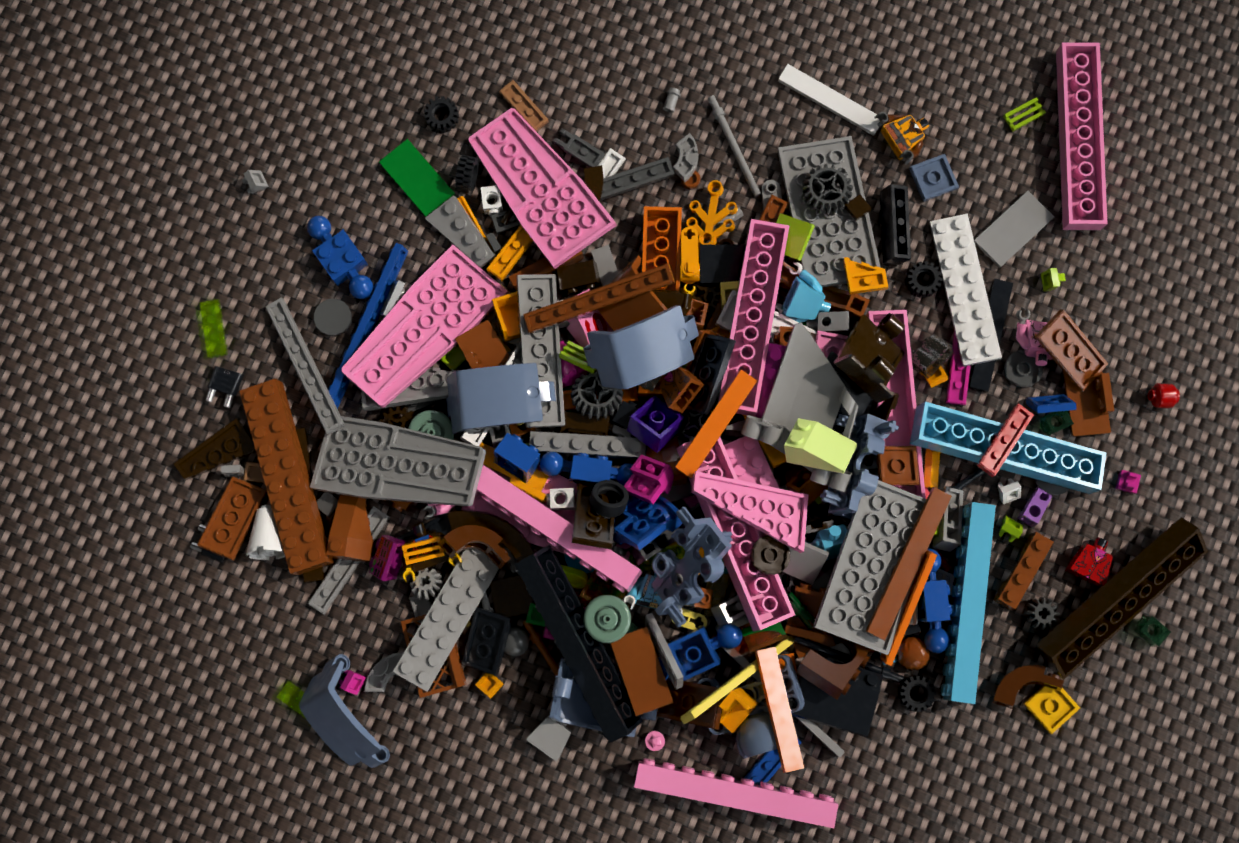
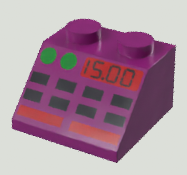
(388, 558)

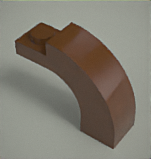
(478, 538)
(1021, 677)

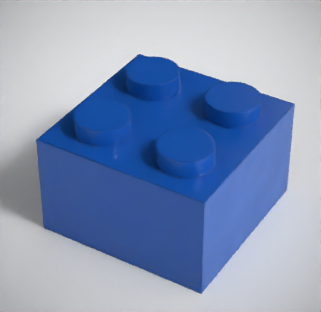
(517, 457)

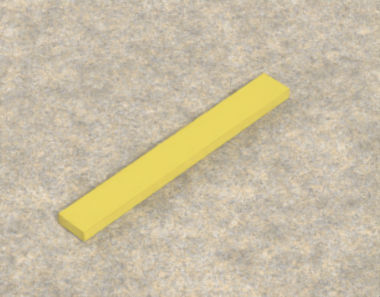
(730, 685)

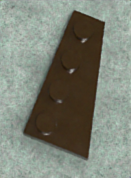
(221, 448)

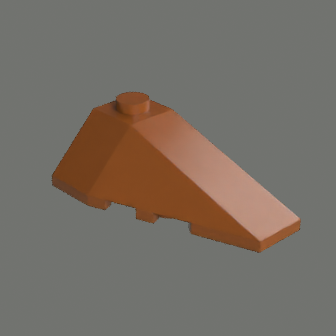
(350, 531)

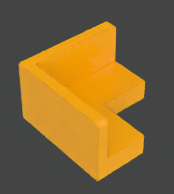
(507, 315)
(736, 708)

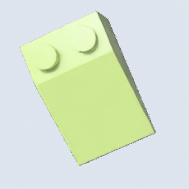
(818, 447)

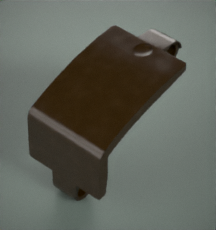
(871, 355)

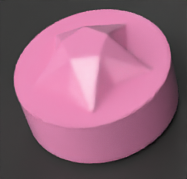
(655, 740)

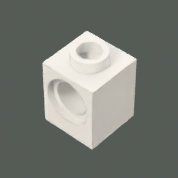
(488, 193)
(569, 503)

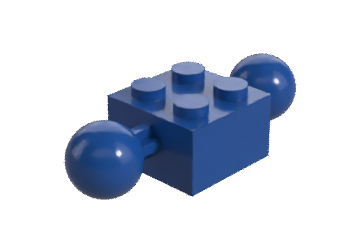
(340, 257)
(584, 468)
(934, 608)
(698, 653)

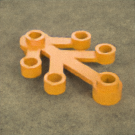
(712, 218)

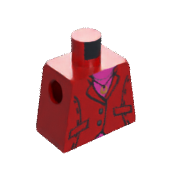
(1091, 563)

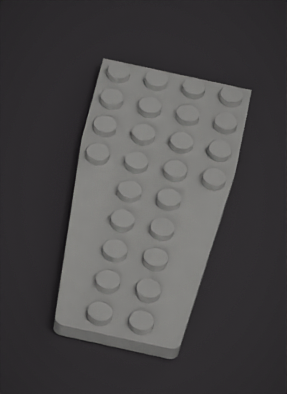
(397, 465)

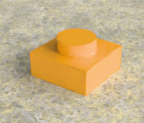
(937, 378)
(489, 684)

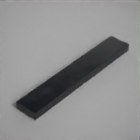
(998, 303)

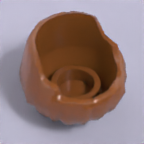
(913, 653)

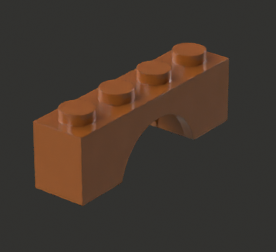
(1017, 583)

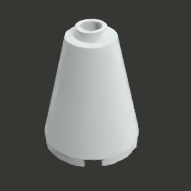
(264, 537)

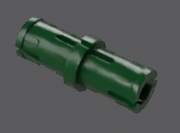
(801, 611)

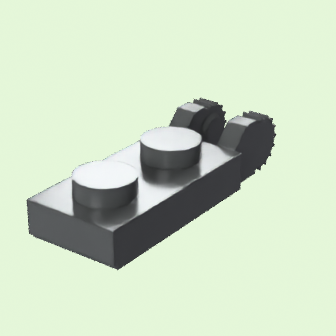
(579, 149)

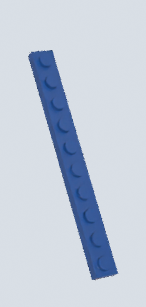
(370, 317)

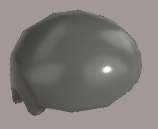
(517, 641)

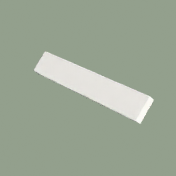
(829, 99)

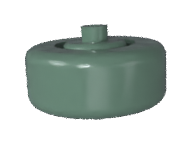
(432, 423)
(606, 618)

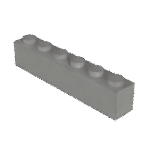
(594, 445)

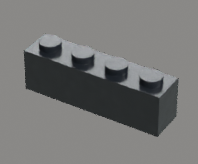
(895, 224)

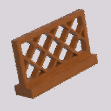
(453, 662)

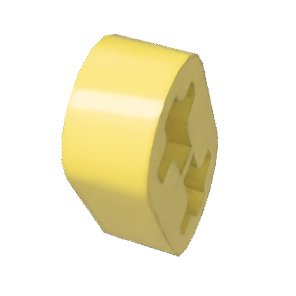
(693, 615)

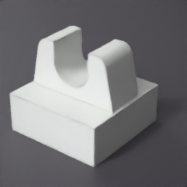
(1009, 492)

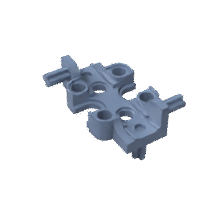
(869, 435)
(668, 566)

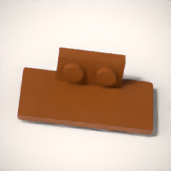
(482, 346)
(1091, 406)

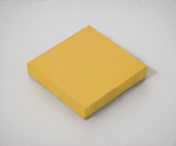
(1051, 707)

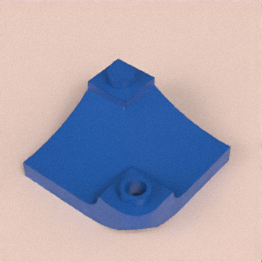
(645, 522)

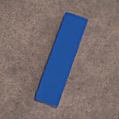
(765, 767)

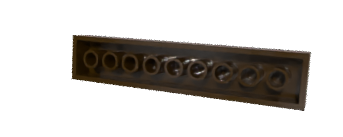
(1122, 597)

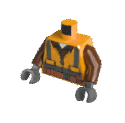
(903, 134)

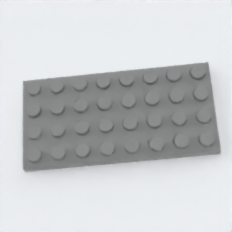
(836, 233)
(866, 564)

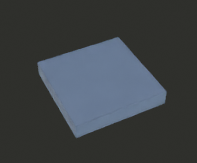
(934, 177)

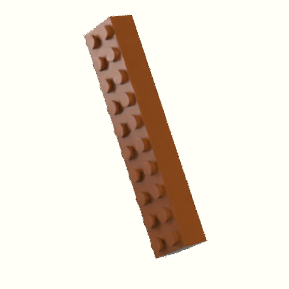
(286, 477)

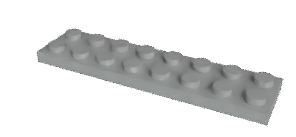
(543, 345)
(446, 619)

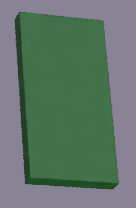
(416, 177)

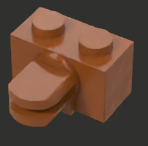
(799, 481)

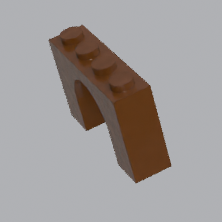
(834, 677)

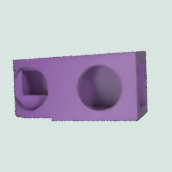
(1035, 507)

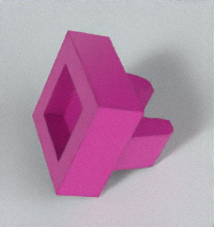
(1128, 481)
(352, 682)

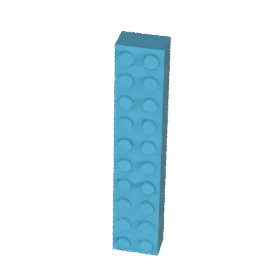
(1032, 456)
(968, 603)

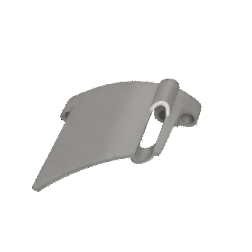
(804, 390)

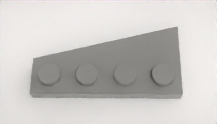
(459, 228)

